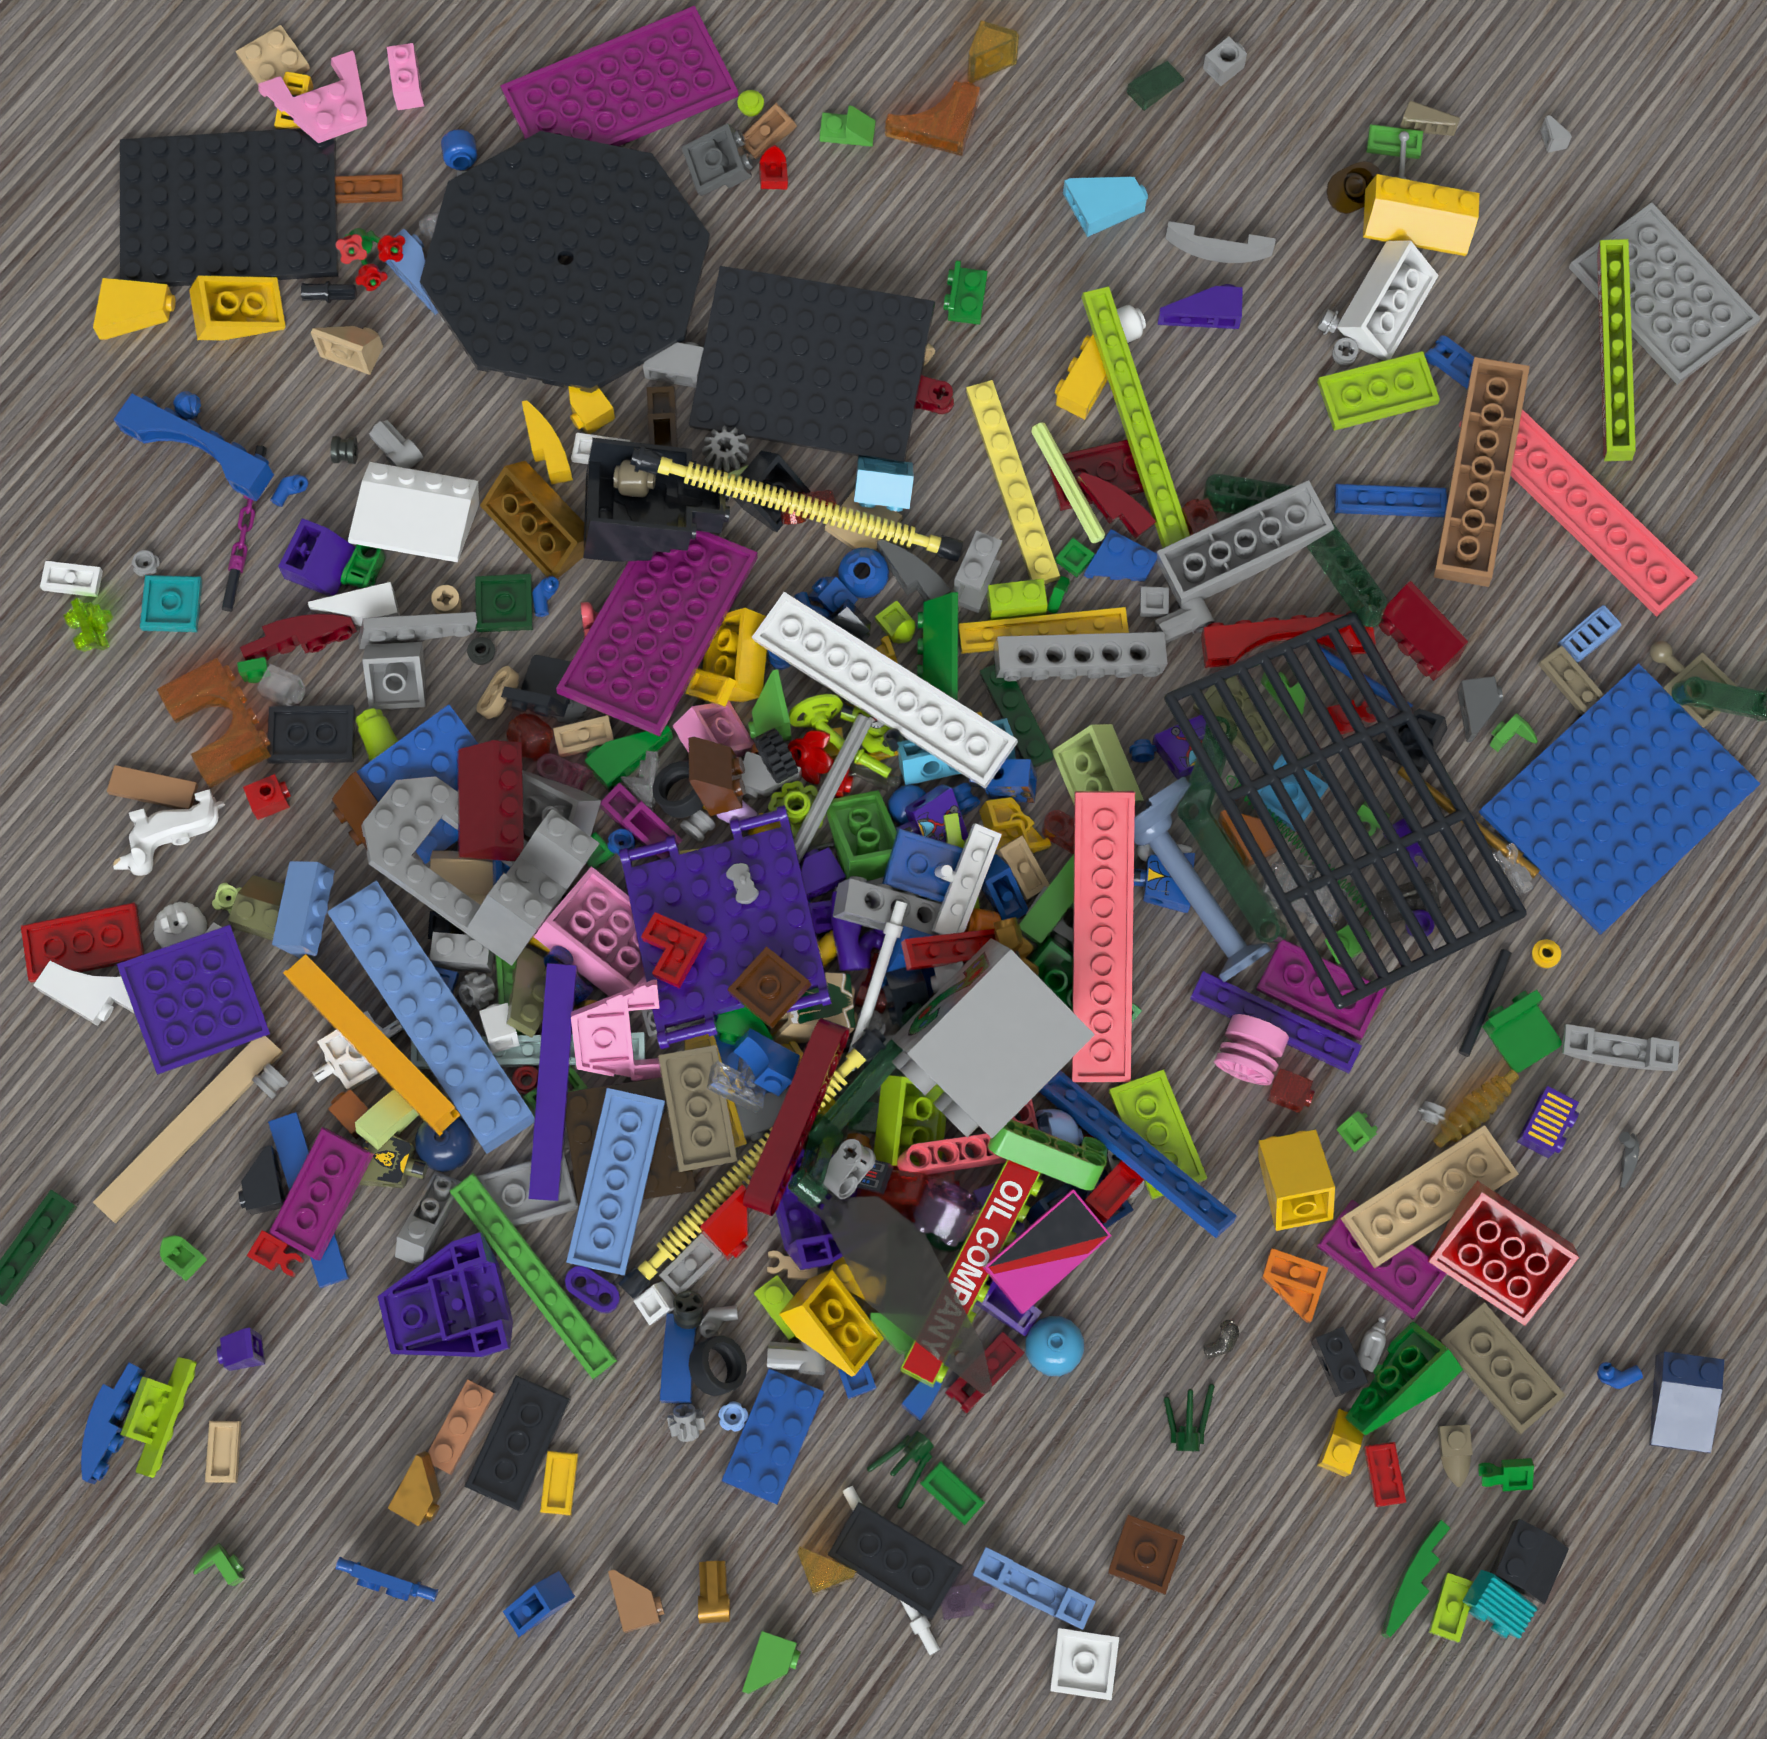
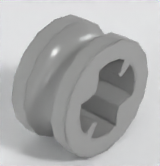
(1352, 349)

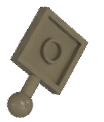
(1701, 667)

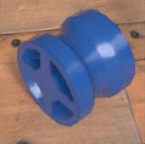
(965, 799)

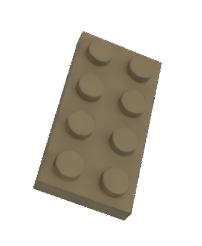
(696, 1114)
(1502, 1368)

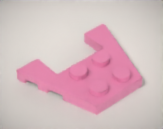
(326, 110)
(605, 1038)

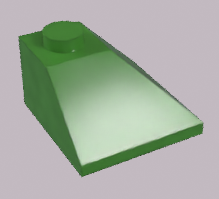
(771, 710)

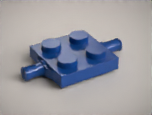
(395, 1587)

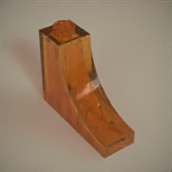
(942, 126)

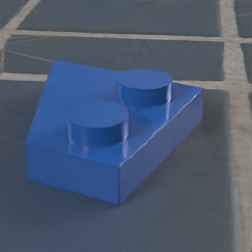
(1121, 559)

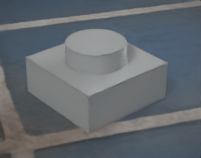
(1154, 601)

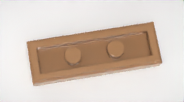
(152, 788)

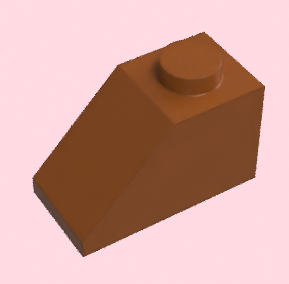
(1258, 831)

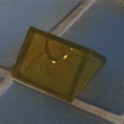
(991, 51)
(824, 1573)

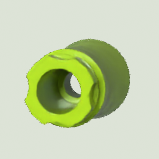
(375, 732)

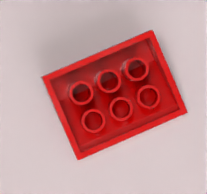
(1502, 1253)

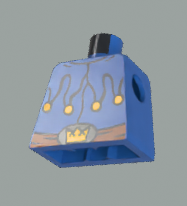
(1015, 780)

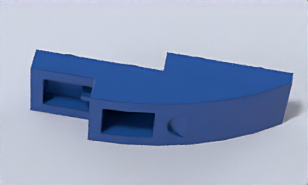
(101, 1432)

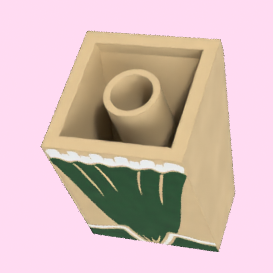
(800, 1023)

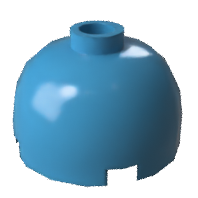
(1054, 1346)

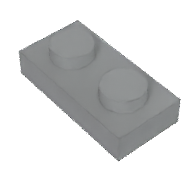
(691, 1264)

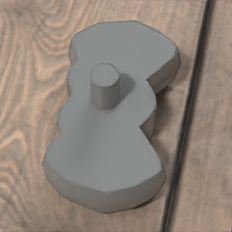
(743, 883)

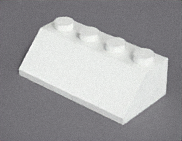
(1388, 299)

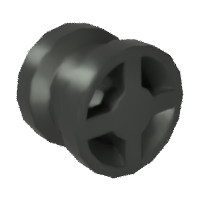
(344, 449)
(688, 1309)

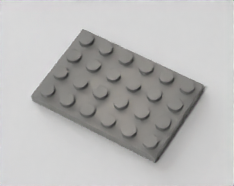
(1678, 300)

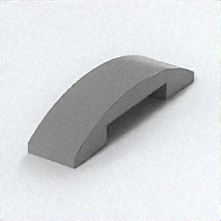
(1219, 250)
(1620, 1050)

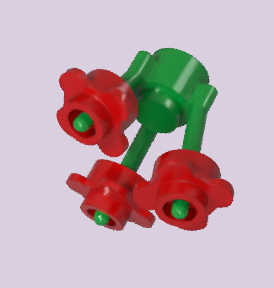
(357, 246)

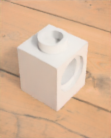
(498, 1033)

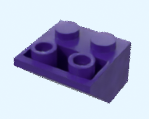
(316, 558)

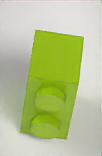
(1017, 599)

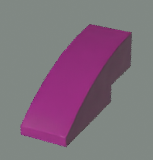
(636, 818)

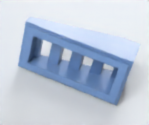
(1608, 629)

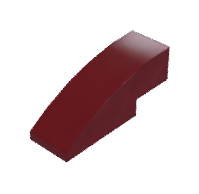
(1115, 504)

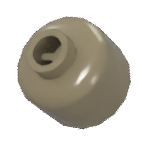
(633, 483)

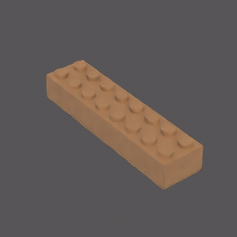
(1481, 472)

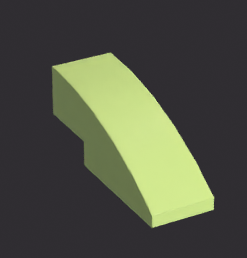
(385, 1119)

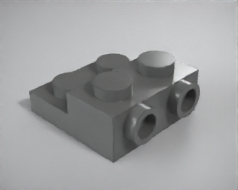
(718, 159)

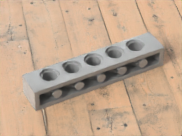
(1148, 645)

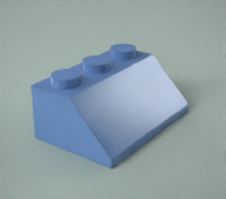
(303, 908)

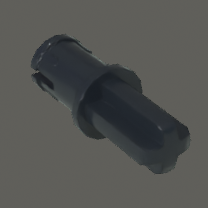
(328, 292)

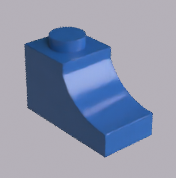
(769, 1061)

